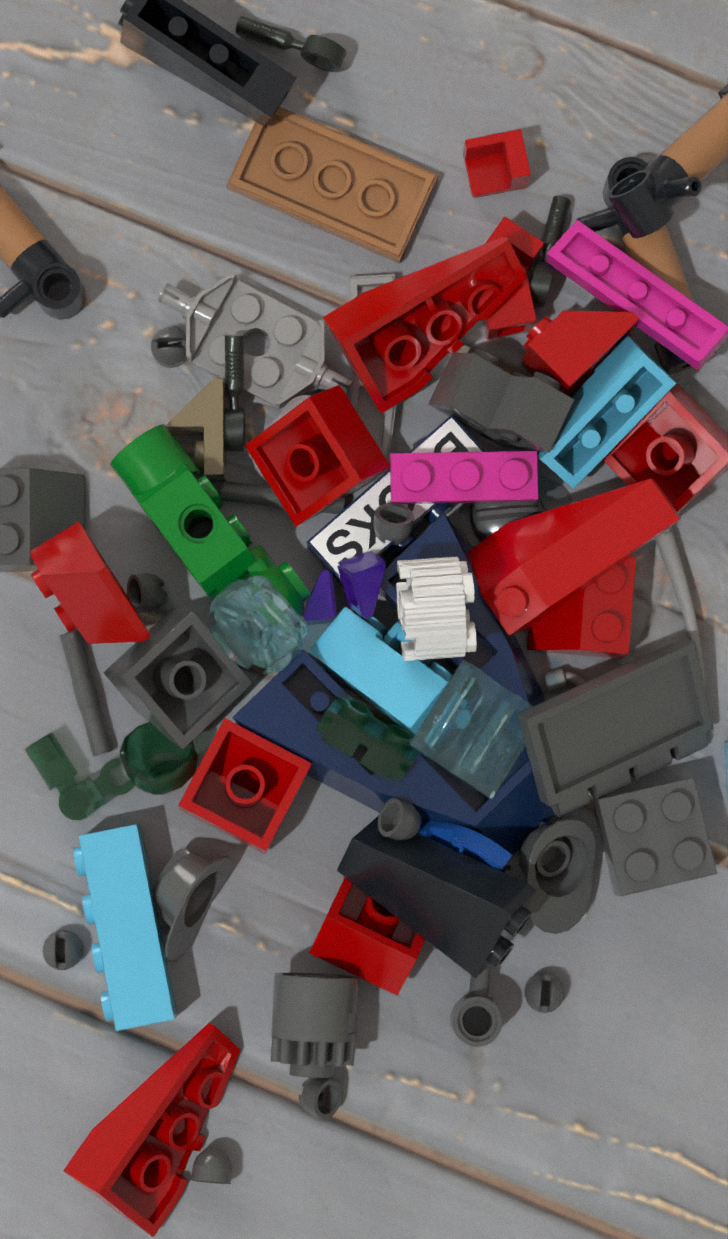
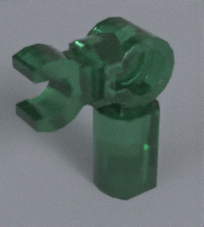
(78, 799)

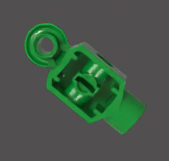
(167, 490)

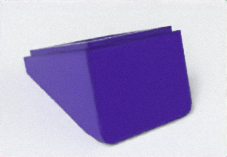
(362, 581)
(321, 605)

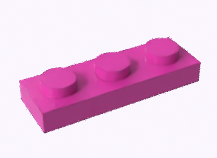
(463, 477)

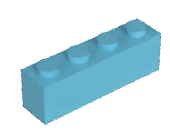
(126, 926)

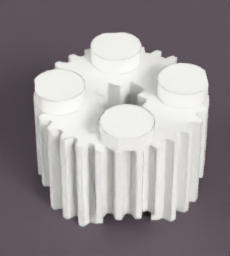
(434, 608)

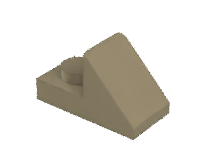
(205, 417)

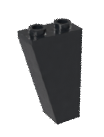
(205, 56)
(441, 895)

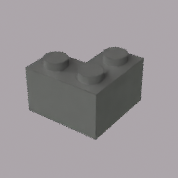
(499, 405)

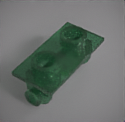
(352, 723)

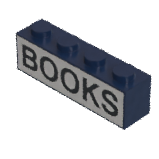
(353, 529)

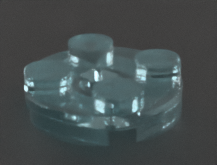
(259, 603)

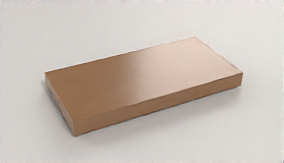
(333, 183)

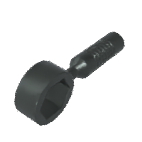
(316, 50)
(553, 232)
(234, 385)

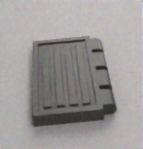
(617, 726)

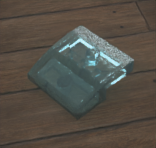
(474, 730)

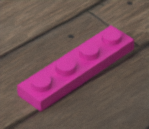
(631, 287)

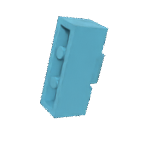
(606, 409)
(372, 668)

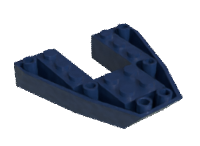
(299, 695)

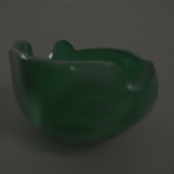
(156, 762)

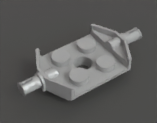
(236, 309)

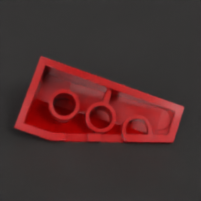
(413, 322)
(555, 554)
(143, 1146)

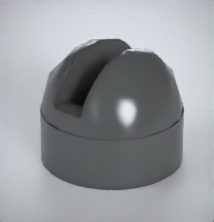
(169, 356)
(393, 523)
(145, 592)
(398, 820)
(73, 950)
(533, 992)
(330, 1099)
(212, 1167)

